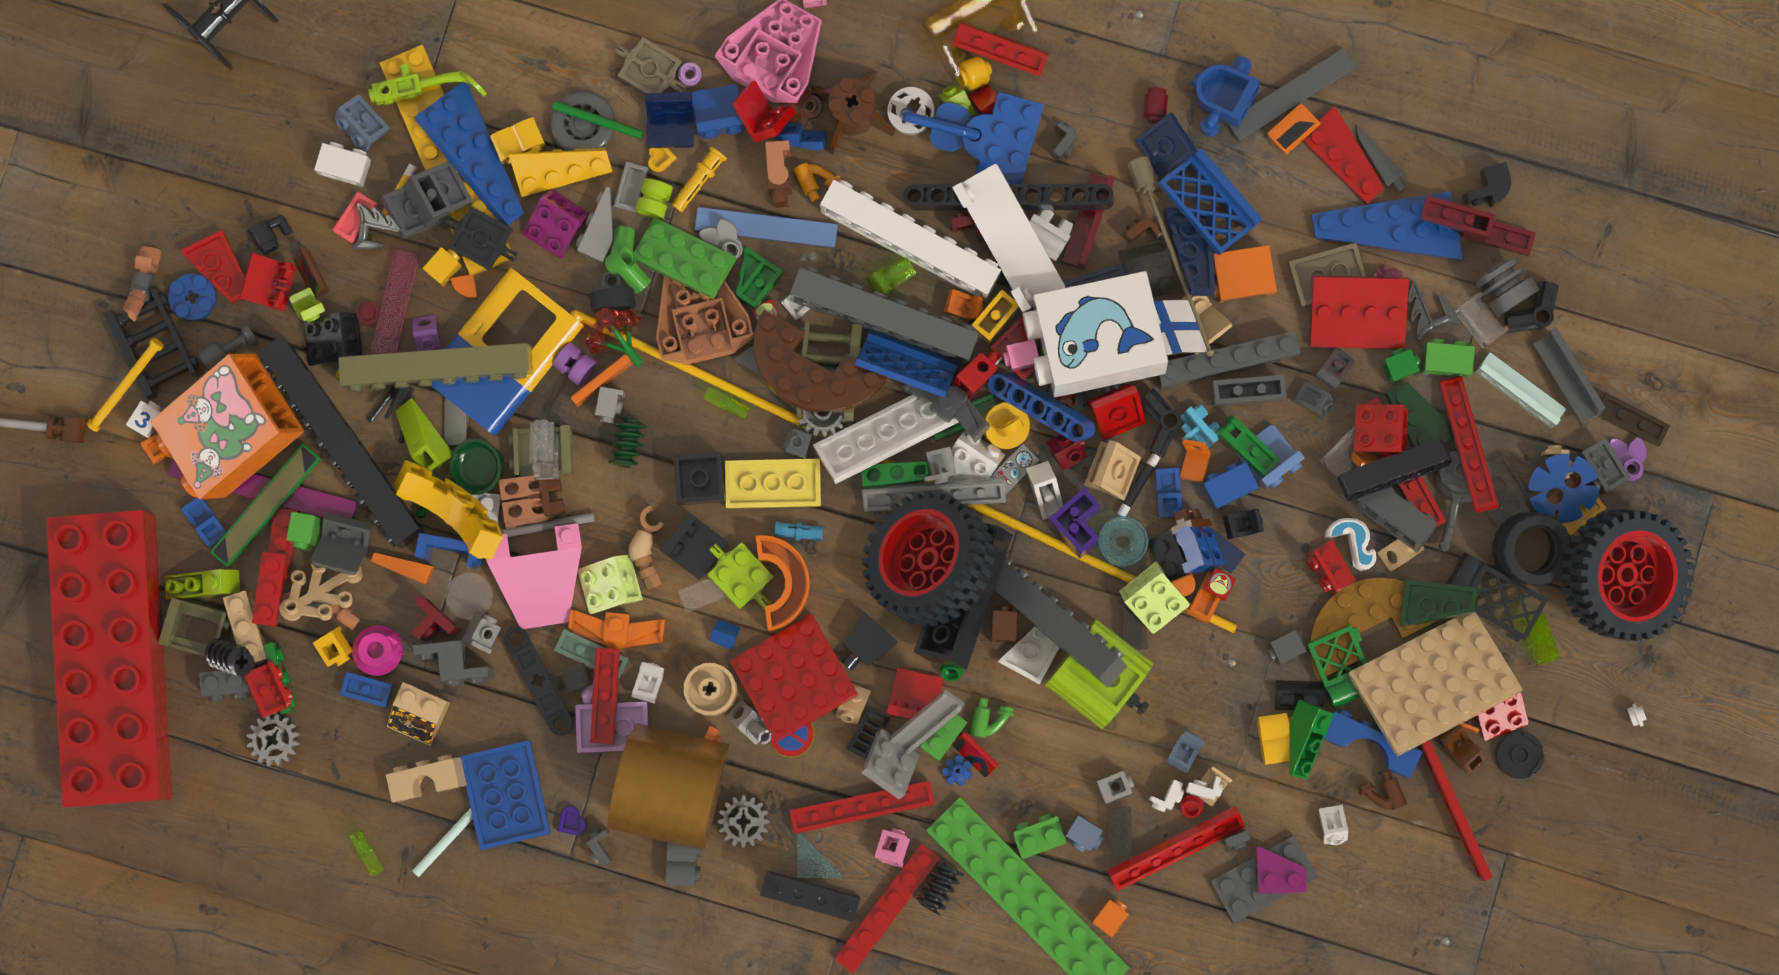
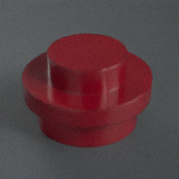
(368, 313)

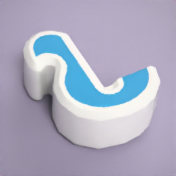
(1358, 540)

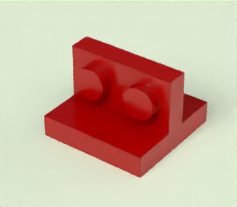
(1117, 411)

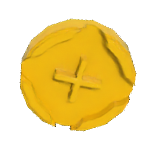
(1008, 425)

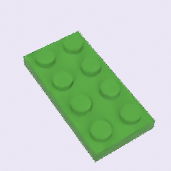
(684, 258)

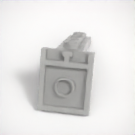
(892, 756)

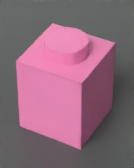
(1020, 355)

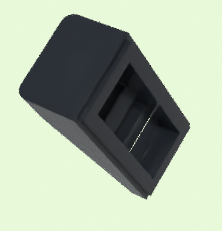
(870, 712)

